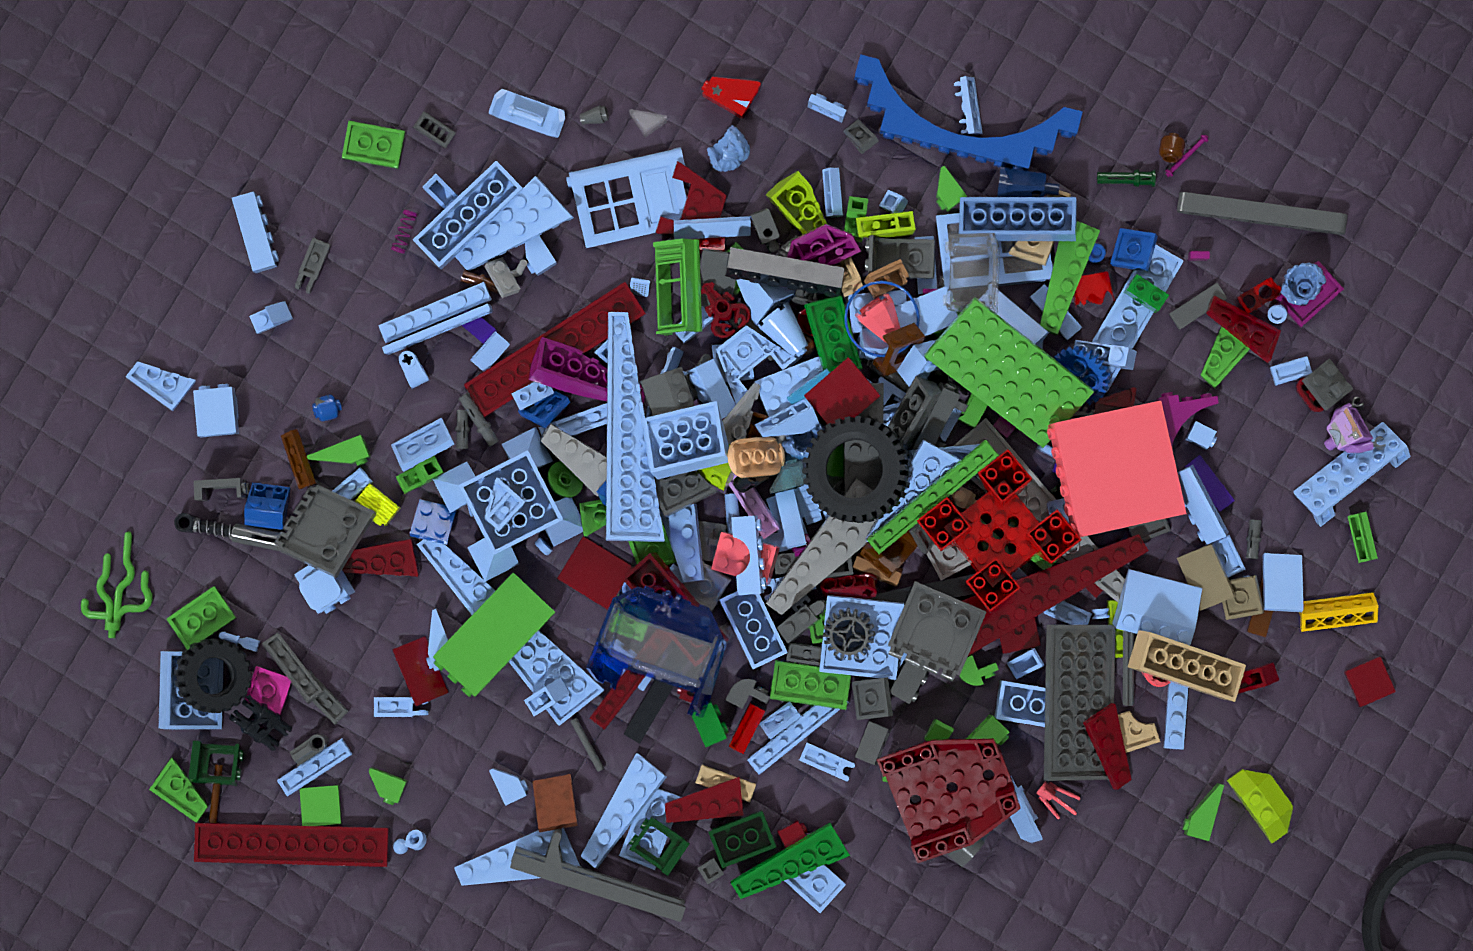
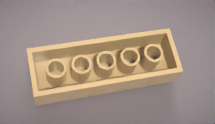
(1186, 665)

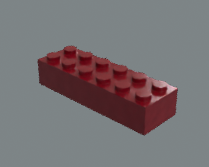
(657, 575)

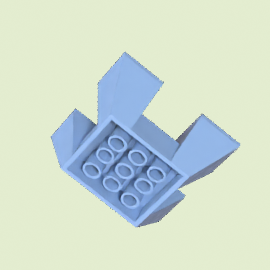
(526, 455)

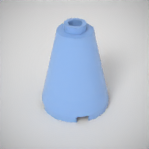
(785, 330)

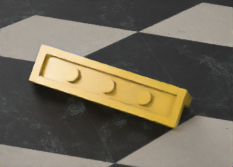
(1338, 608)

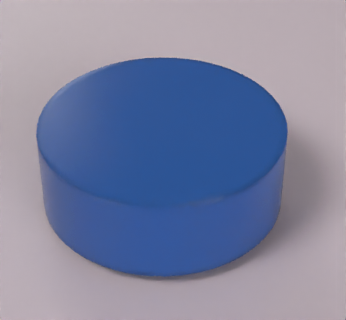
(1097, 254)

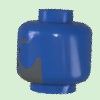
(326, 408)

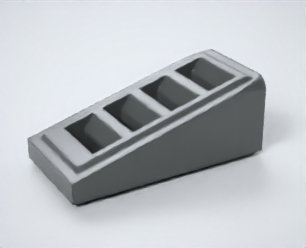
(420, 120)

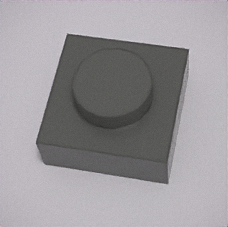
(710, 870)

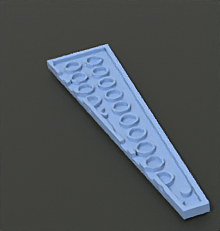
(630, 485)
(540, 659)

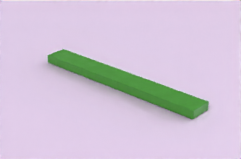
(933, 495)

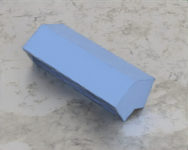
(832, 192)

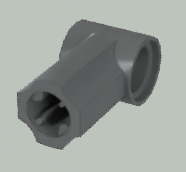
(308, 749)

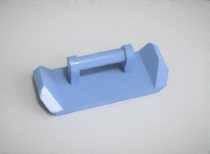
(527, 113)
(1024, 818)

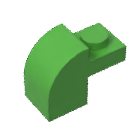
(856, 208)
(419, 475)
(972, 675)

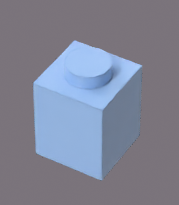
(1201, 435)

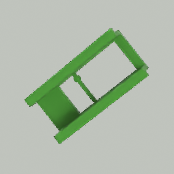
(687, 254)

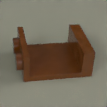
(891, 557)

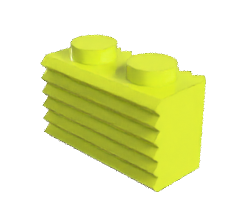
(378, 502)

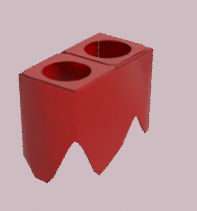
(1093, 288)
(1255, 293)

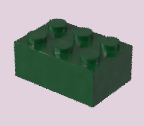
(742, 838)

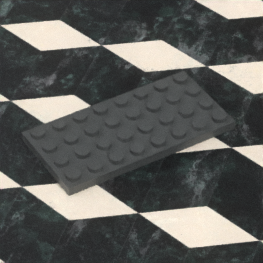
(1077, 687)

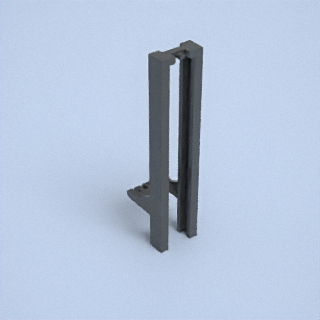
(555, 869)

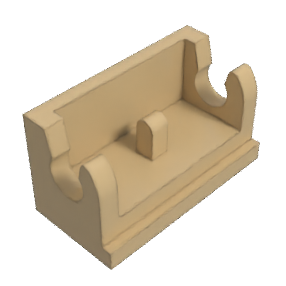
(851, 277)

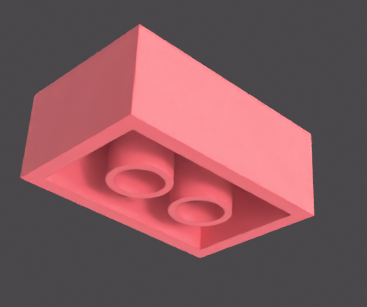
(734, 556)

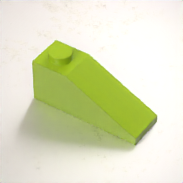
(886, 225)

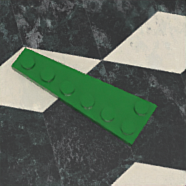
(805, 855)

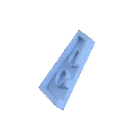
(160, 384)

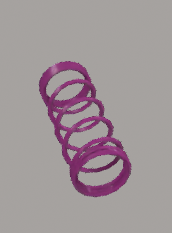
(406, 212)

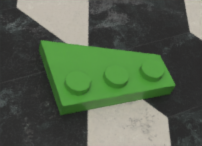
(1223, 357)

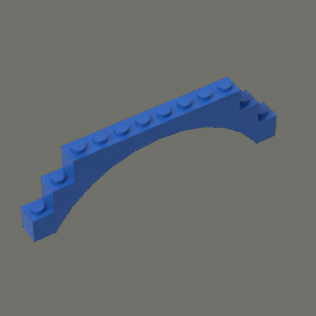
(1004, 151)

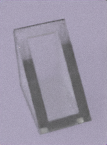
(647, 122)

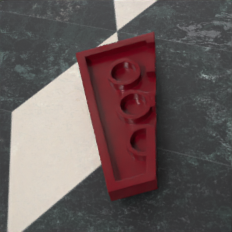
(1248, 329)
(388, 558)
(709, 803)

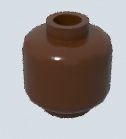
(1171, 147)

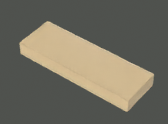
(710, 777)

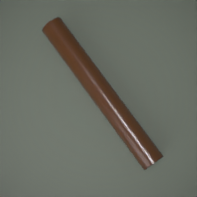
(215, 796)

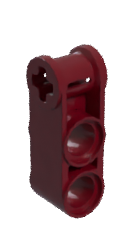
(850, 586)

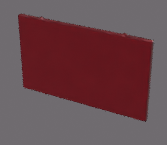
(421, 681)

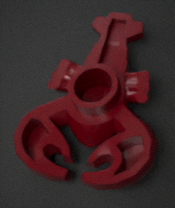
(723, 310)

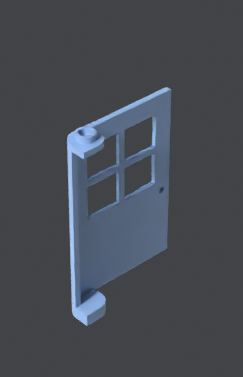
(652, 190)

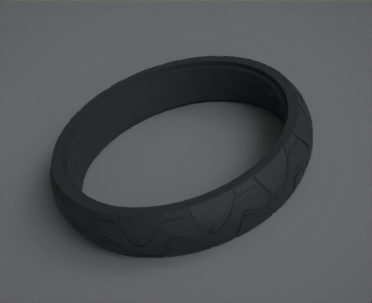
(1392, 874)

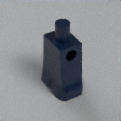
(1024, 184)

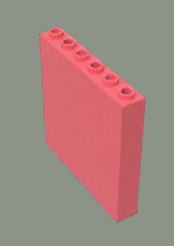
(1116, 469)

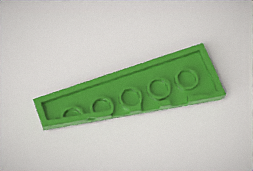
(1066, 273)

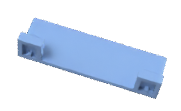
(1348, 473)

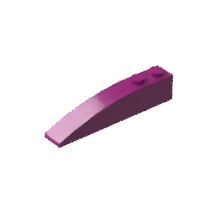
(569, 370)

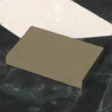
(1205, 570)

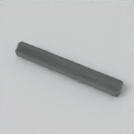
(1128, 673)

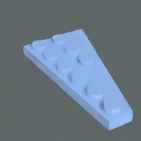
(520, 221)
(496, 864)

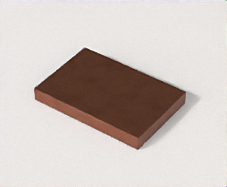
(555, 803)

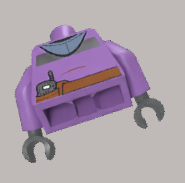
(1349, 431)

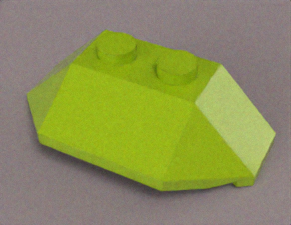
(1263, 801)

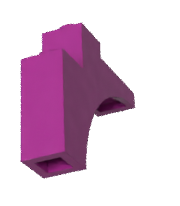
(1178, 412)

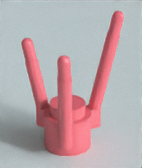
(1048, 792)

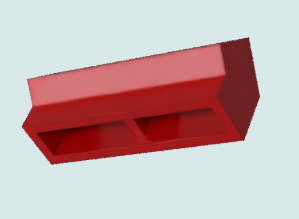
(746, 728)

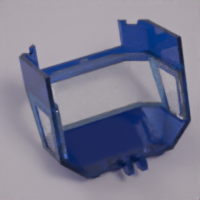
(660, 641)

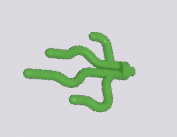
(115, 612)

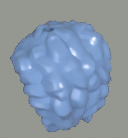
(729, 150)
(1302, 278)
(797, 444)

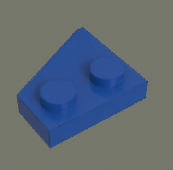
(546, 409)

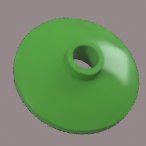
(572, 484)

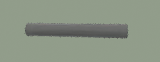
(587, 744)

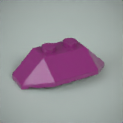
(824, 246)

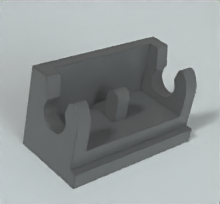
(872, 743)

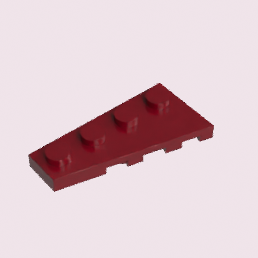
(1109, 745)

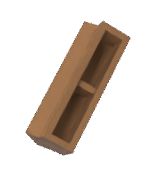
(863, 566)

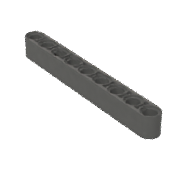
(1262, 213)

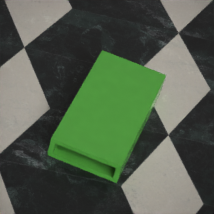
(493, 635)

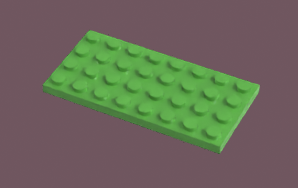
(1008, 371)

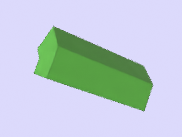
(1362, 537)

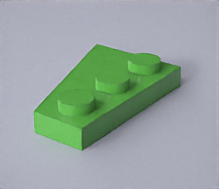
(179, 792)

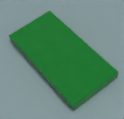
(830, 333)

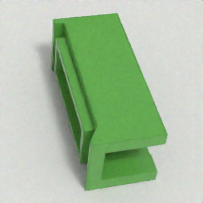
(973, 412)

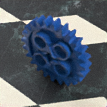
(1070, 360)

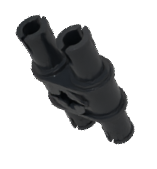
(252, 725)

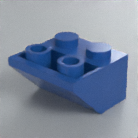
(267, 506)

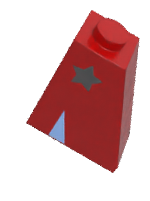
(731, 94)

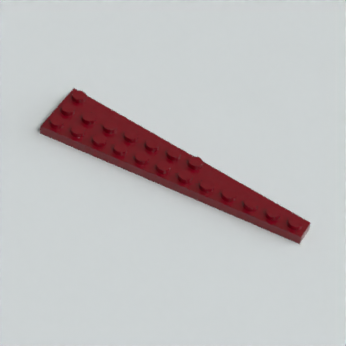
(1051, 587)

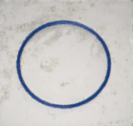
(852, 297)

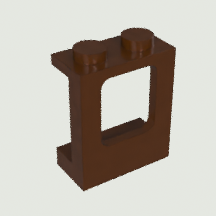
(896, 340)

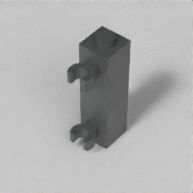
(939, 415)

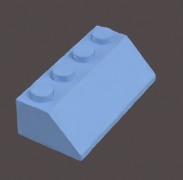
(1201, 507)

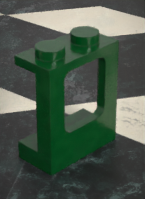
(200, 763)
(670, 856)

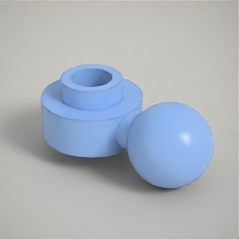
(401, 846)

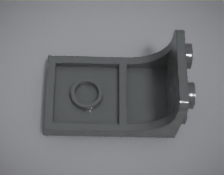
(916, 255)

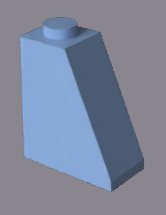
(763, 298)

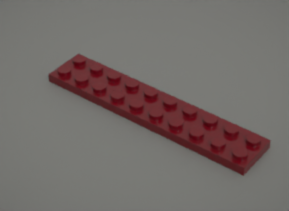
(582, 331)
(291, 844)

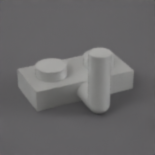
(503, 277)

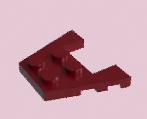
(702, 200)

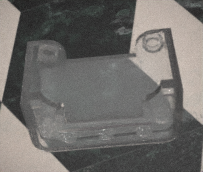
(973, 270)

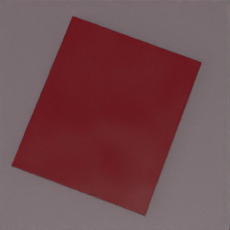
(842, 393)
(594, 572)

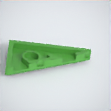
(592, 516)

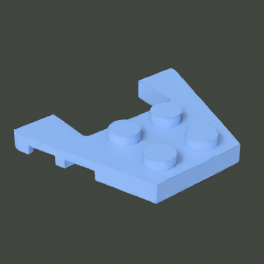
(745, 352)

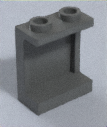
(201, 487)

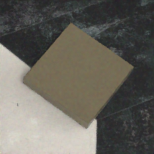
(1247, 598)

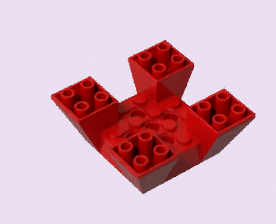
(1003, 481)

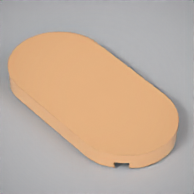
(755, 457)

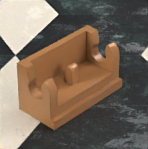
(892, 272)

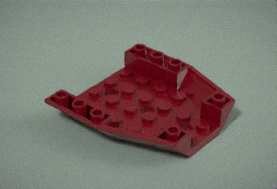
(946, 817)

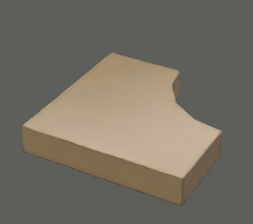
(1135, 733)

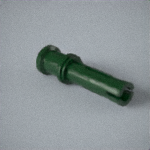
(1102, 178)

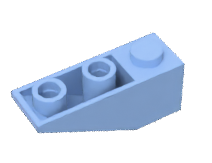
(1113, 355)

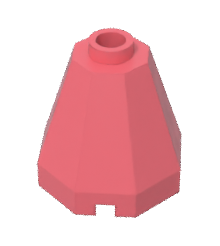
(879, 316)

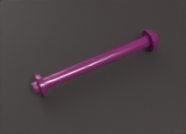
(1204, 138)

